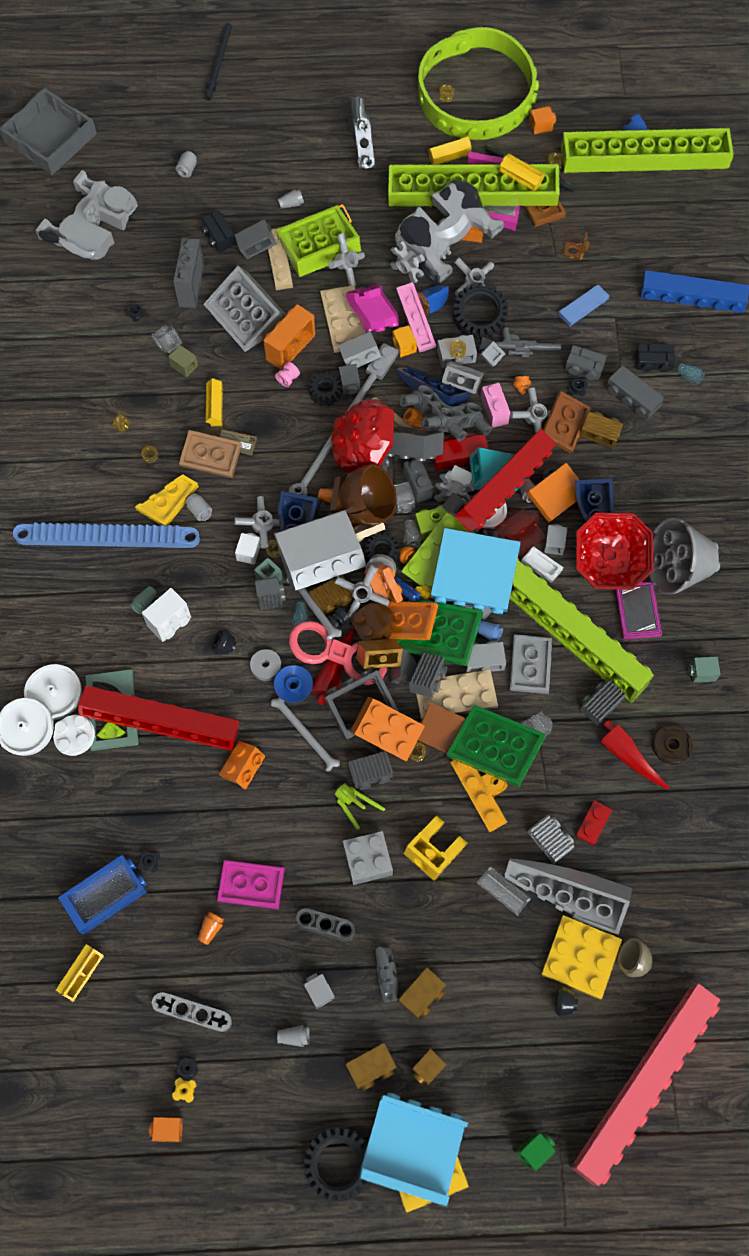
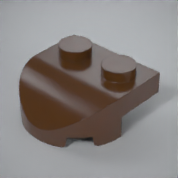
(373, 622)

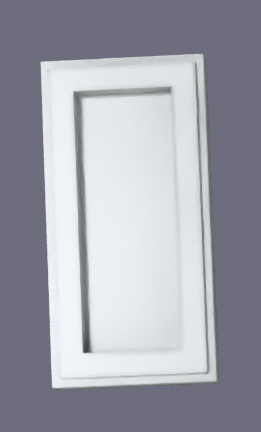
(542, 564)

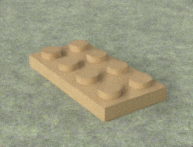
(340, 316)
(461, 693)

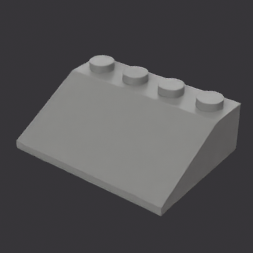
(244, 309)
(319, 550)

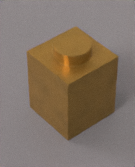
(428, 1068)

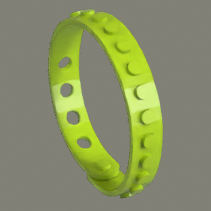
(459, 44)

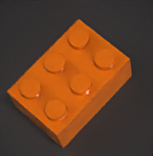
(289, 336)
(387, 728)

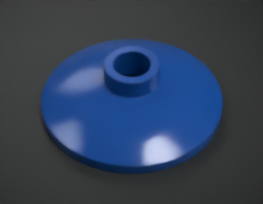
(293, 675)

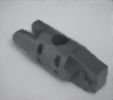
(387, 974)

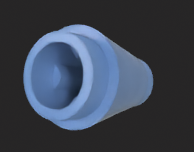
(490, 631)

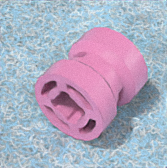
(288, 373)

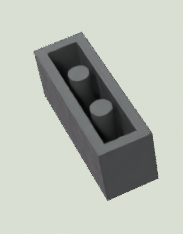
(634, 392)

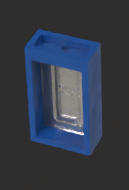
(103, 894)

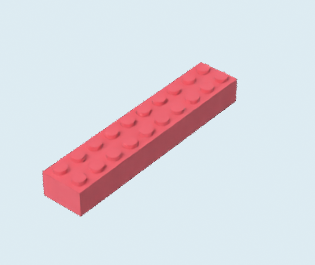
(645, 1084)

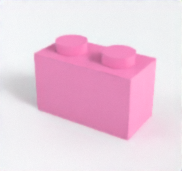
(495, 405)

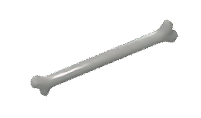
(332, 632)
(330, 762)

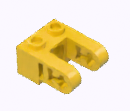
(426, 856)

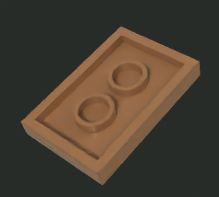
(210, 454)

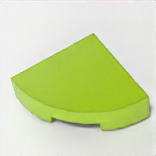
(110, 731)

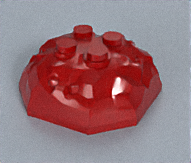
(363, 435)
(614, 551)

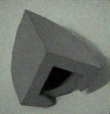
(404, 671)

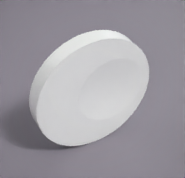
(55, 688)
(25, 726)

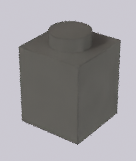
(349, 379)

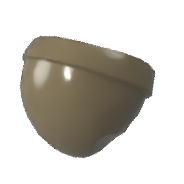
(634, 958)

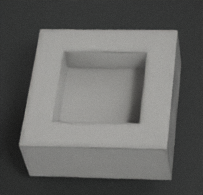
(492, 354)

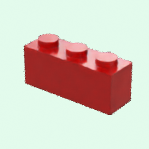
(458, 452)

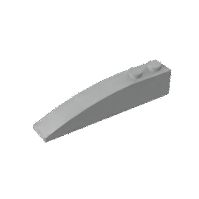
(578, 893)

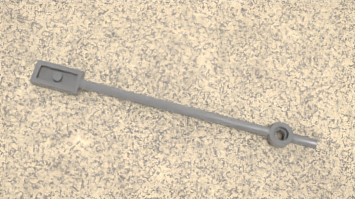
(376, 369)

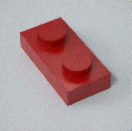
(593, 823)

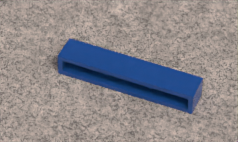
(694, 291)

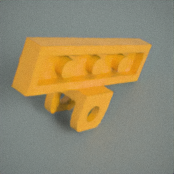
(481, 791)

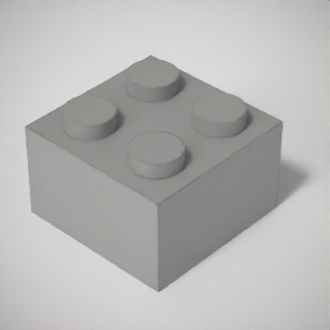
(367, 858)

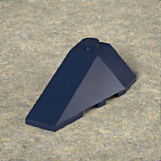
(448, 394)
(594, 496)
(297, 509)

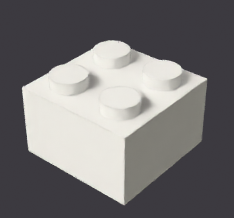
(167, 615)

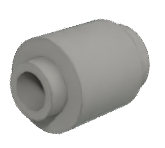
(186, 164)
(199, 507)

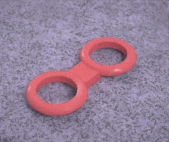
(334, 650)

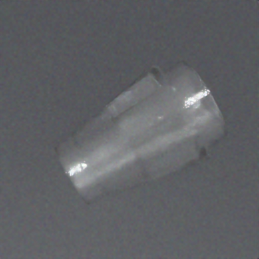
(411, 534)

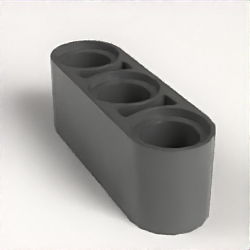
(332, 932)

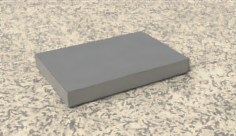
(531, 664)

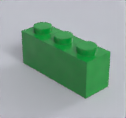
(535, 1151)

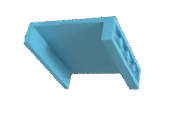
(475, 570)
(413, 1149)

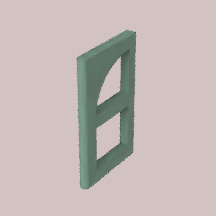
(124, 683)

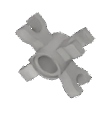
(407, 261)
(449, 487)

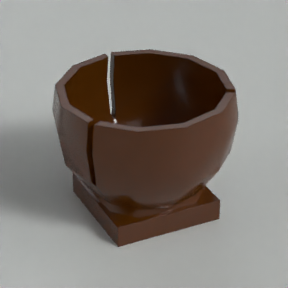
(364, 494)

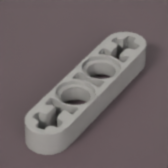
(190, 1015)

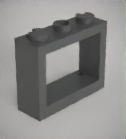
(190, 273)
(350, 684)

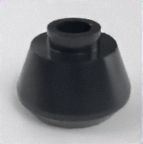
(223, 642)
(565, 1002)

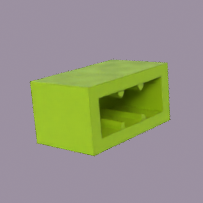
(427, 520)

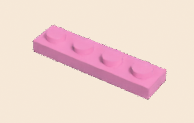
(416, 317)

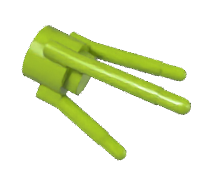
(346, 795)

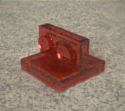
(523, 529)

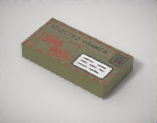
(248, 441)

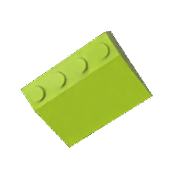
(314, 240)

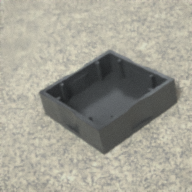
(48, 131)

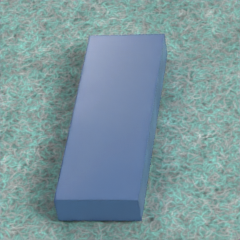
(583, 305)

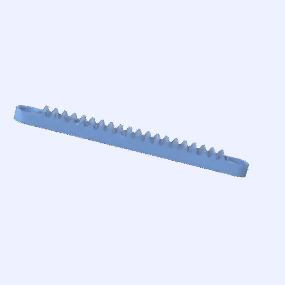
(106, 535)

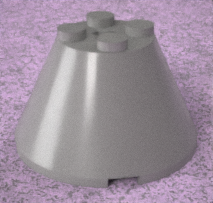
(681, 556)

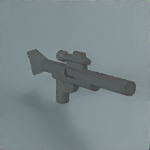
(521, 347)

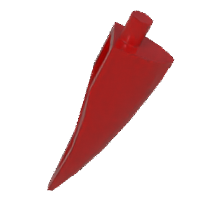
(330, 674)
(624, 748)

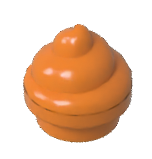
(522, 384)
(406, 554)

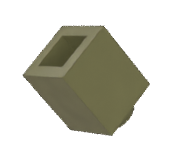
(182, 361)

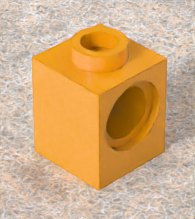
(404, 341)

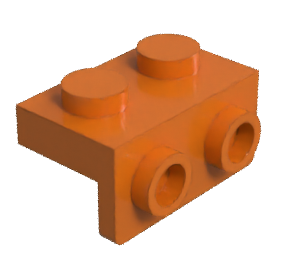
(384, 583)
(242, 764)

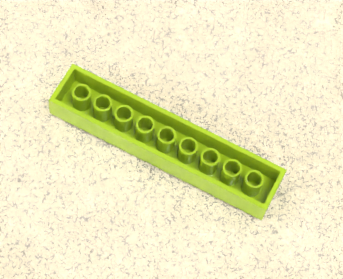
(647, 150)
(417, 183)
(578, 633)

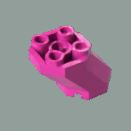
(372, 308)

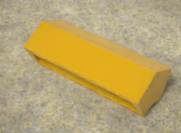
(449, 151)
(521, 172)
(214, 402)
(79, 972)

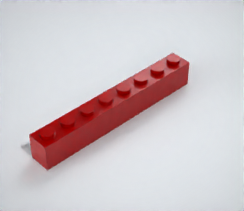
(504, 481)
(158, 717)

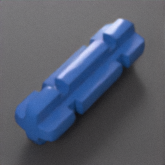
(407, 590)

